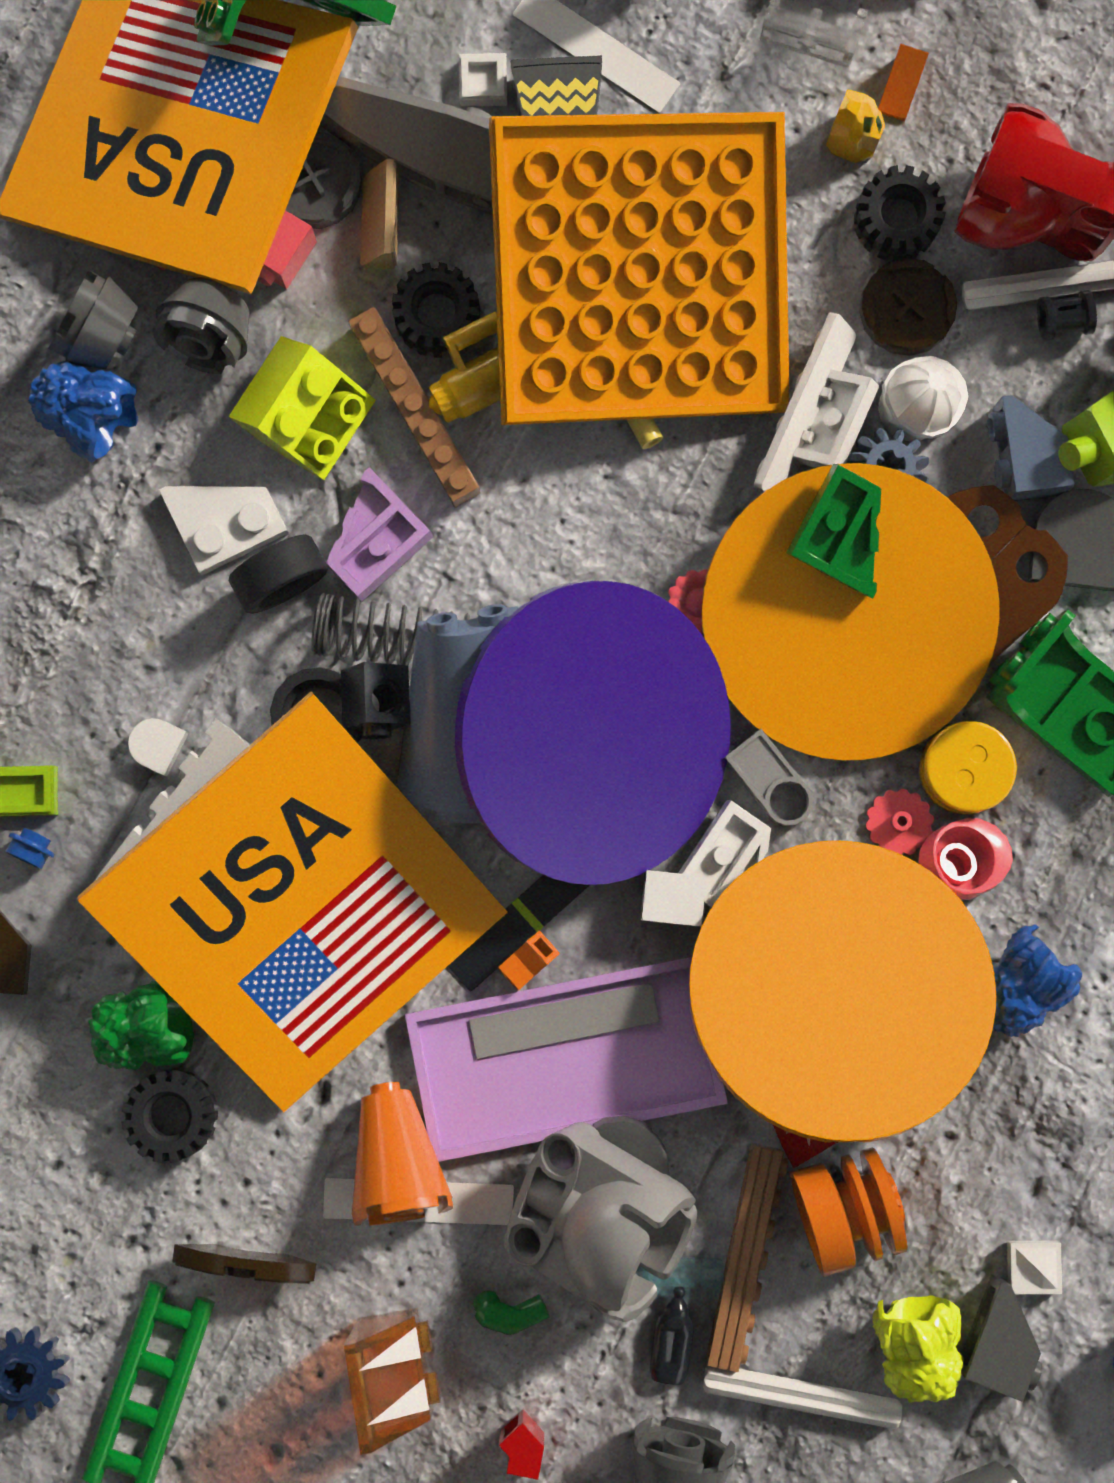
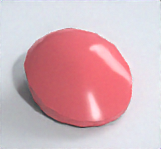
(967, 856)

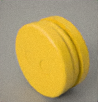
(967, 768)

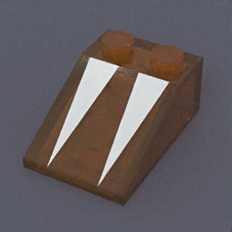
(390, 1376)

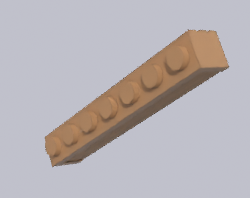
(414, 407)
(746, 1257)

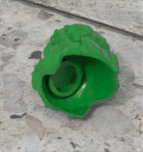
(140, 1029)

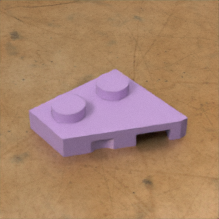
(375, 538)

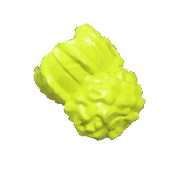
(920, 1347)

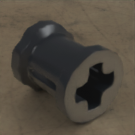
(1066, 315)

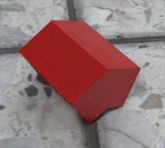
(524, 1446)

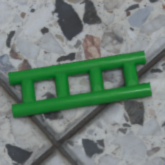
(137, 1358)

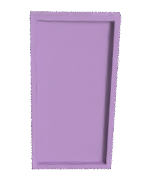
(539, 1090)

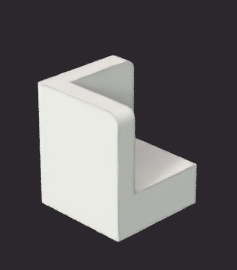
(673, 898)

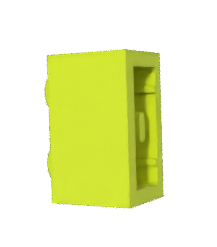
(302, 406)

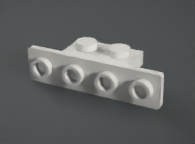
(822, 411)

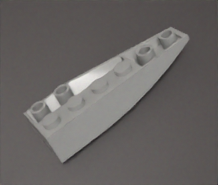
(429, 140)

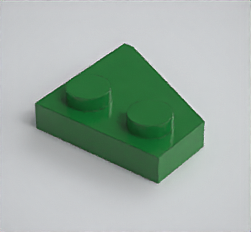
(841, 530)

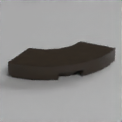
(244, 1264)

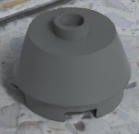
(96, 324)
(204, 324)

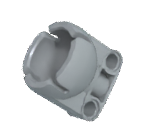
(599, 1221)

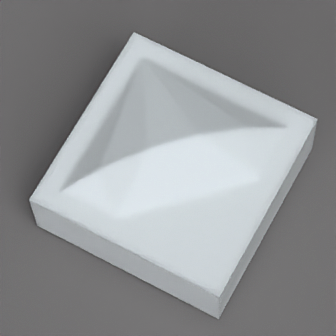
(1035, 1267)

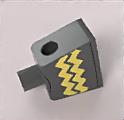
(557, 85)

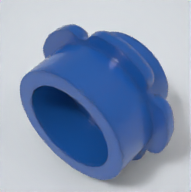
(30, 848)

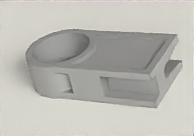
(761, 769)

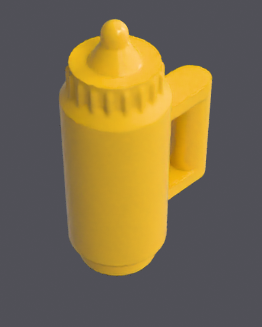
(472, 383)

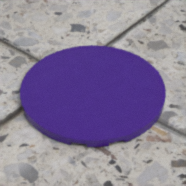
(593, 732)

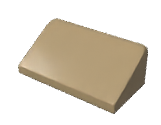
(380, 216)

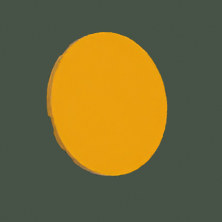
(845, 668)
(842, 991)

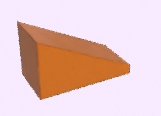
(902, 82)

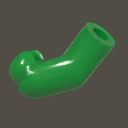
(507, 1318)

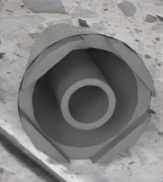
(680, 1452)

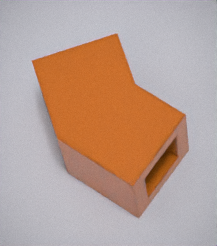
(528, 960)

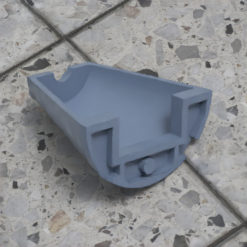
(441, 662)

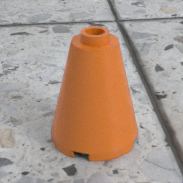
(395, 1161)

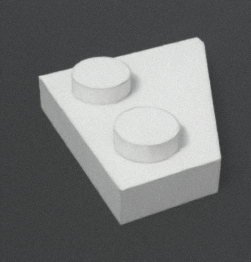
(223, 521)
(727, 849)

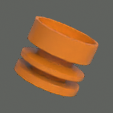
(849, 1211)

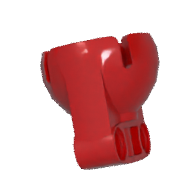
(1038, 191)

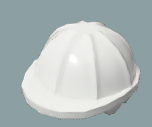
(922, 398)

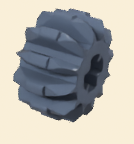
(892, 451)

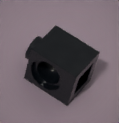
(391, 689)

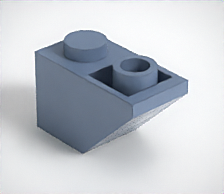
(1027, 452)

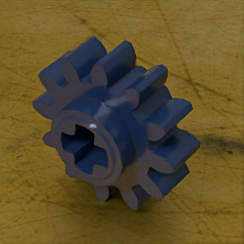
(40, 1363)

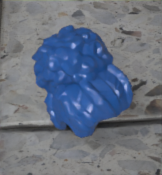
(83, 406)
(1030, 983)

